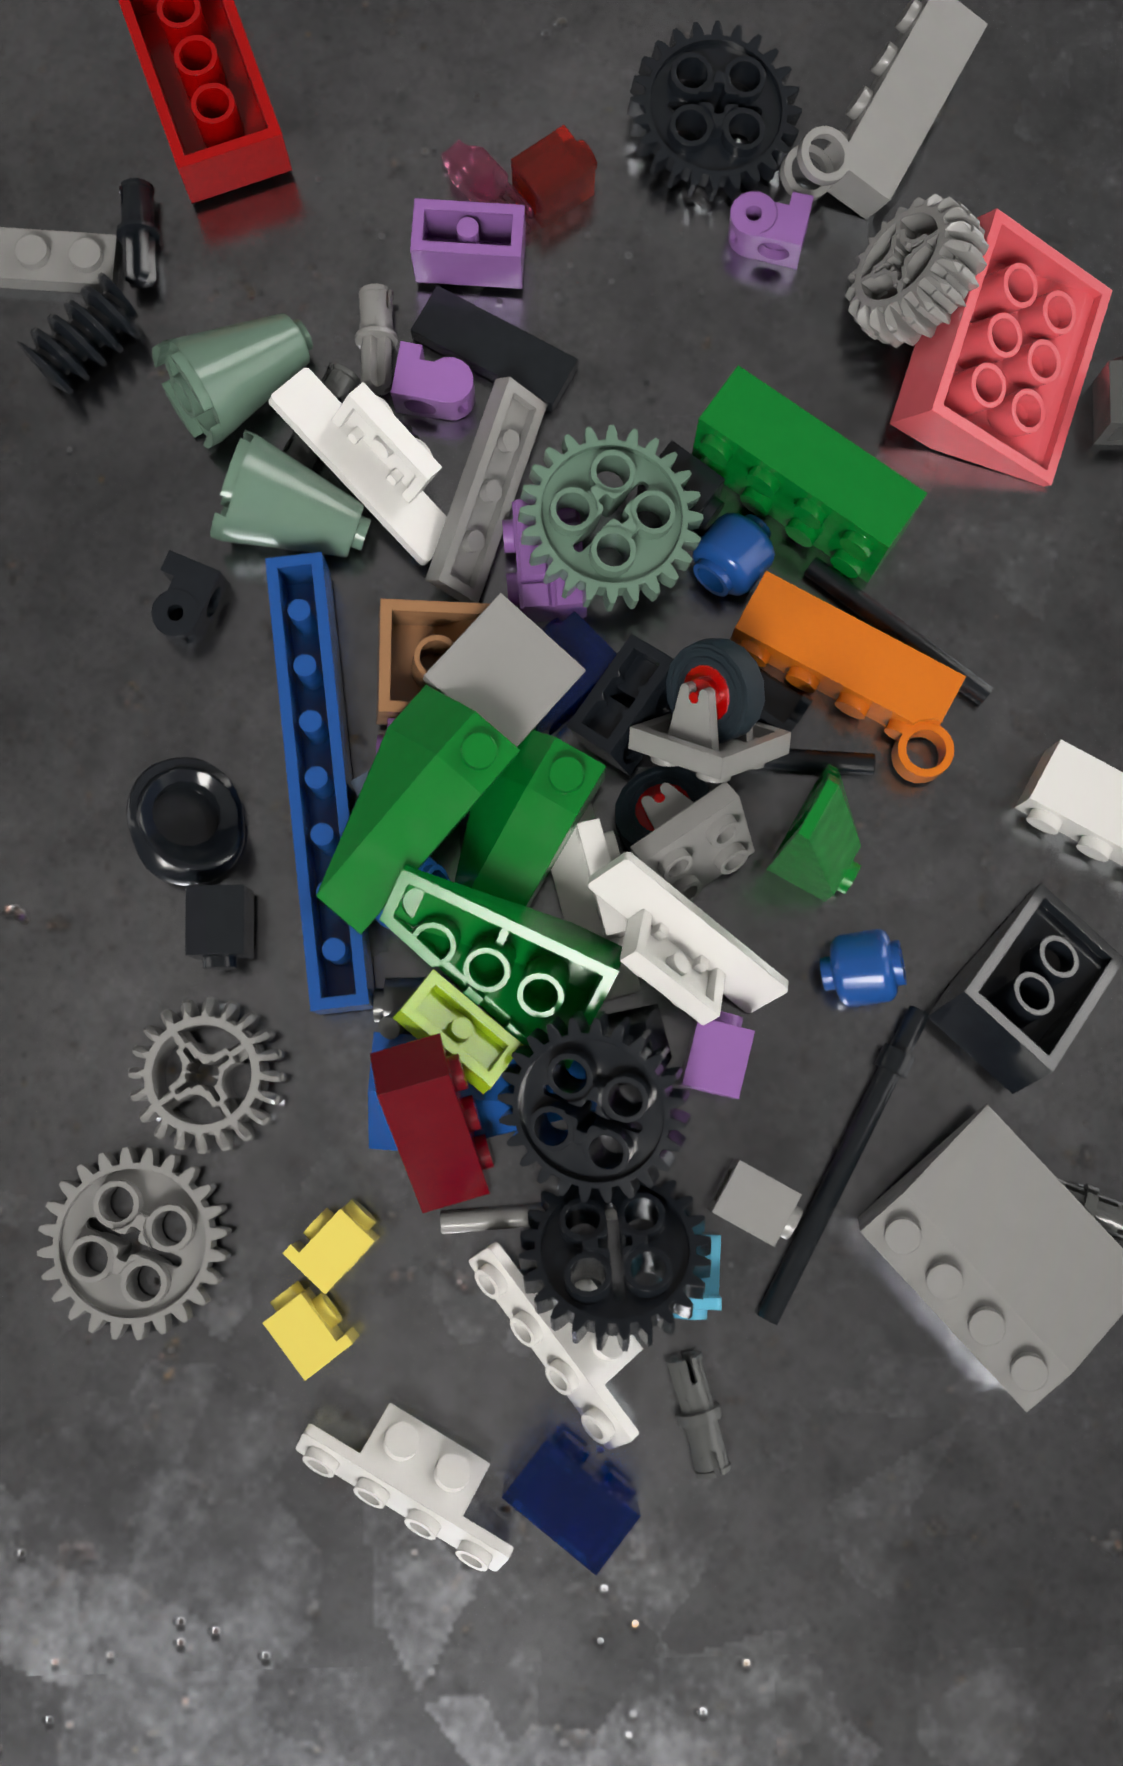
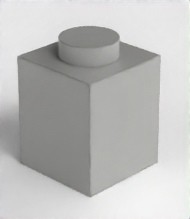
(756, 1203)

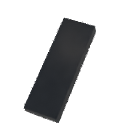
(493, 346)

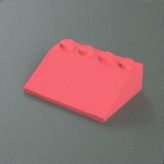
(1010, 362)

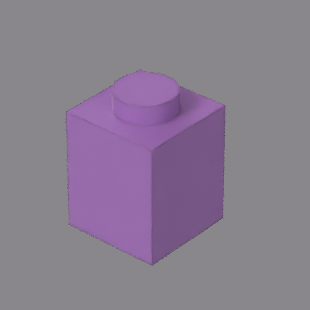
(717, 1056)

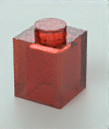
(554, 175)

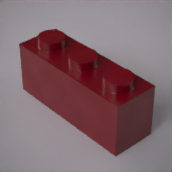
(432, 1121)

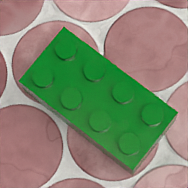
(805, 475)

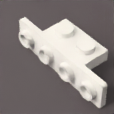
(369, 455)
(581, 857)
(681, 946)
(570, 1367)
(416, 1476)

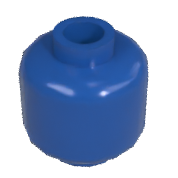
(733, 554)
(864, 968)

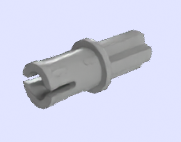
(376, 337)

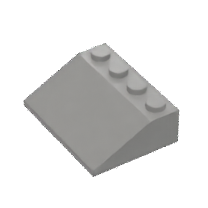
(1002, 1256)

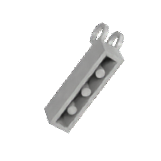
(894, 112)

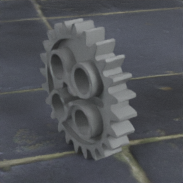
(115, 1291)

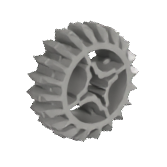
(917, 271)
(222, 1094)

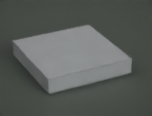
(505, 670)

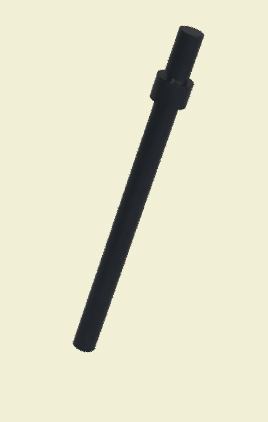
(893, 1063)

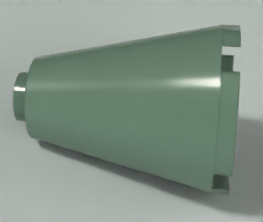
(230, 371)
(285, 504)

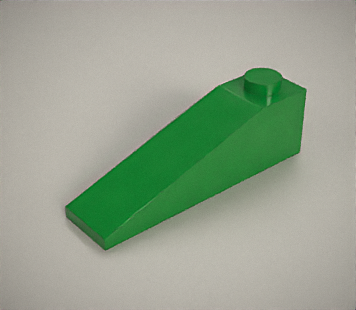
(419, 788)
(527, 818)
(820, 841)
(503, 954)

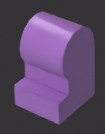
(769, 228)
(431, 388)

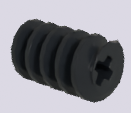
(83, 334)

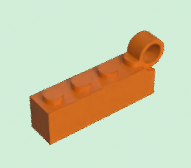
(853, 665)

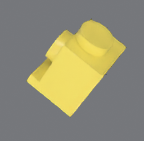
(334, 1244)
(308, 1329)

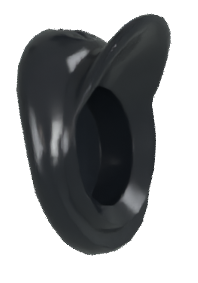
(185, 821)

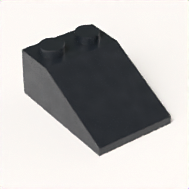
(1028, 991)

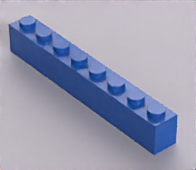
(316, 772)

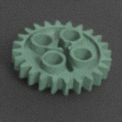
(574, 484)

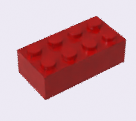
(207, 93)

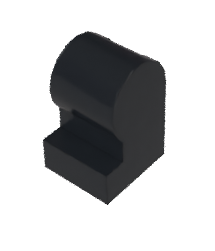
(191, 601)

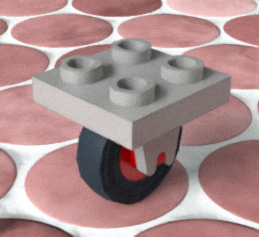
(714, 715)
(683, 827)

